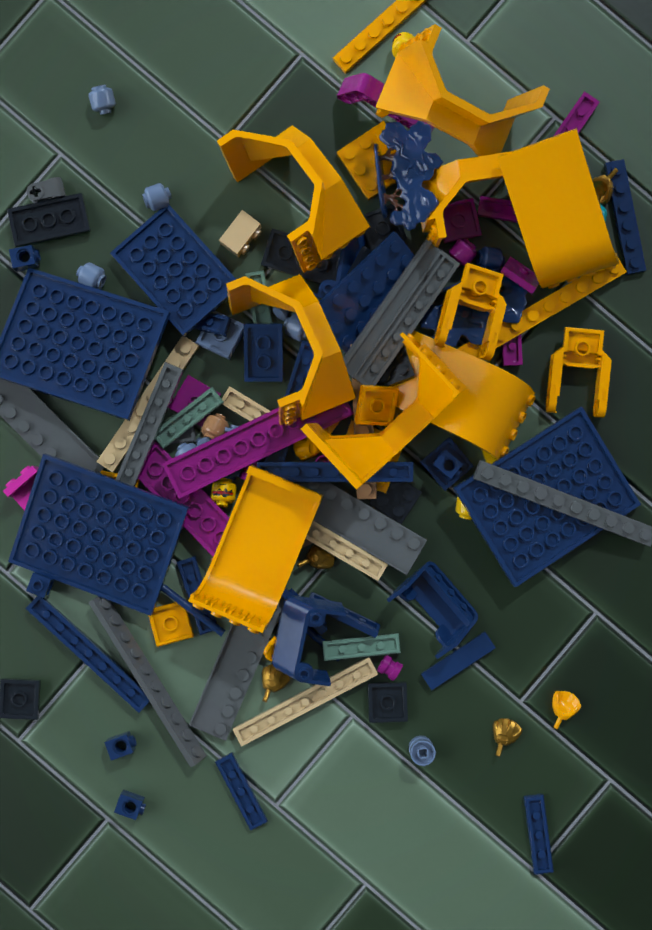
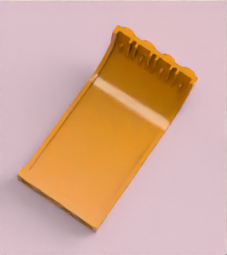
(558, 209)
(486, 410)
(257, 550)

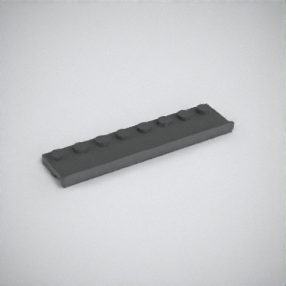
(399, 313)
(43, 427)
(366, 527)
(231, 678)

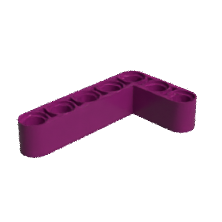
(367, 88)

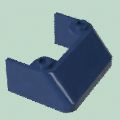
(346, 260)
(441, 602)
(295, 617)

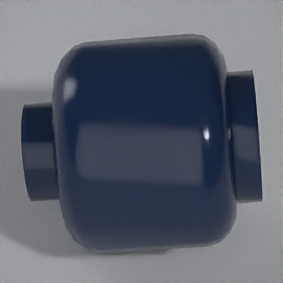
(490, 258)

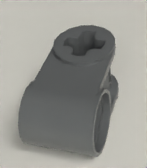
(48, 190)

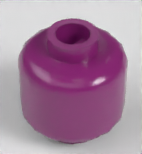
(463, 252)

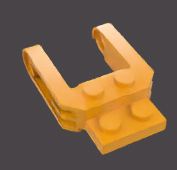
(478, 291)
(582, 350)

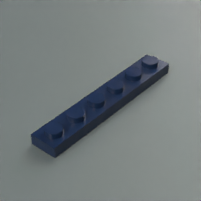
(625, 219)

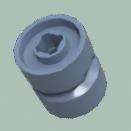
(422, 750)

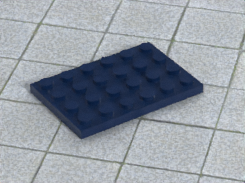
(175, 269)
(363, 289)

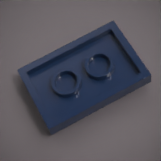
(263, 352)

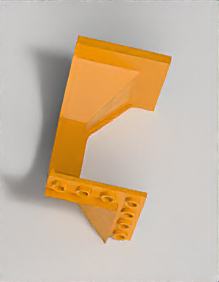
(418, 92)
(448, 181)
(333, 213)
(327, 378)
(364, 454)

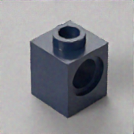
(17, 254)
(439, 464)
(40, 585)
(112, 745)
(122, 808)

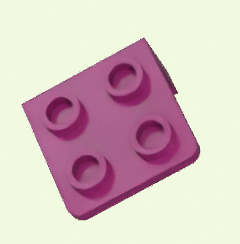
(22, 486)

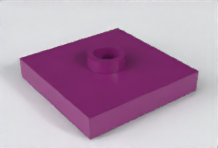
(461, 221)
(520, 275)
(189, 391)

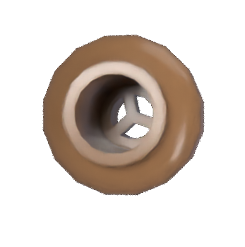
(214, 426)

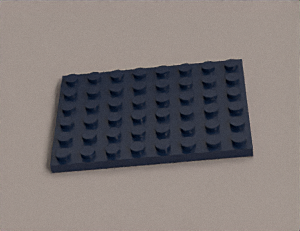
(80, 343)
(566, 458)
(98, 534)

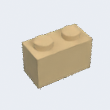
(240, 234)

